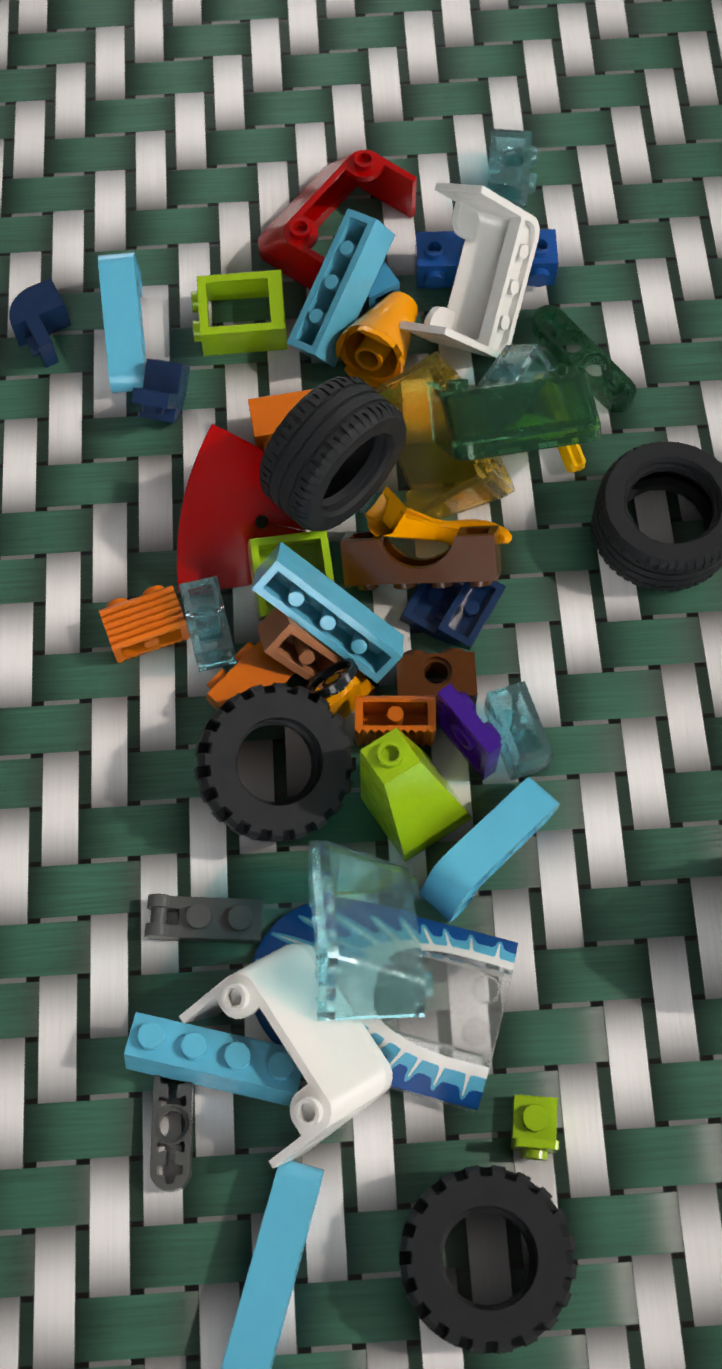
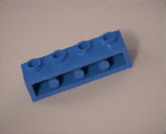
(440, 252)

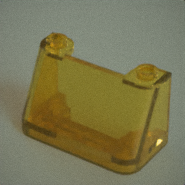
(435, 480)

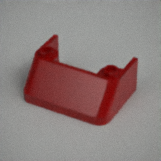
(290, 237)

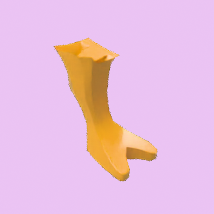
(393, 519)

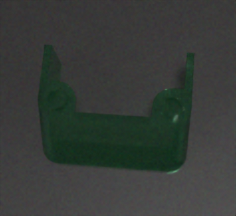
(514, 415)

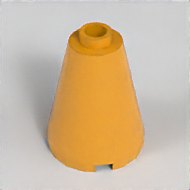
(375, 344)

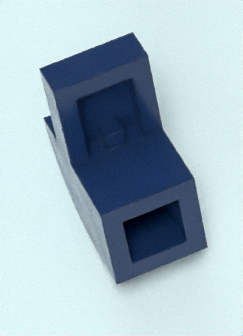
(36, 315)
(162, 390)

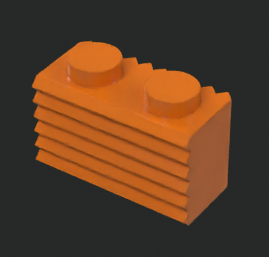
(144, 622)
(410, 714)

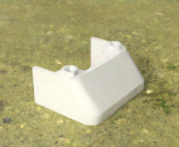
(489, 274)
(334, 1056)

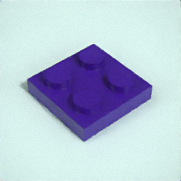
(469, 734)

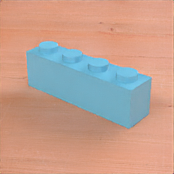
(341, 286)
(328, 612)
(211, 1059)

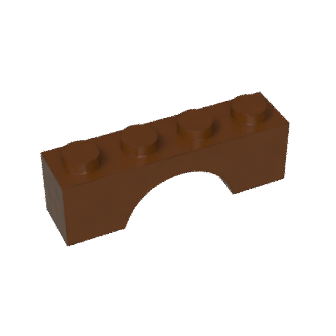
(377, 561)

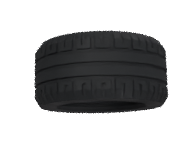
(332, 453)
(631, 552)

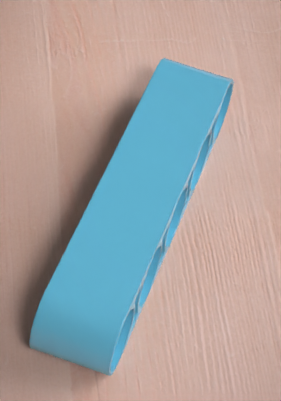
(273, 1267)

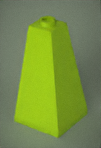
(408, 794)

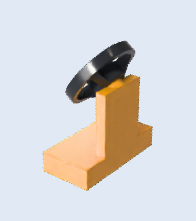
(341, 686)

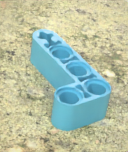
(122, 320)
(487, 848)

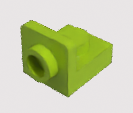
(534, 1126)

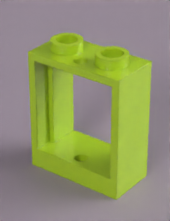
(243, 337)

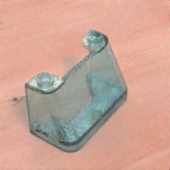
(364, 936)

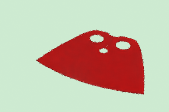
(221, 512)

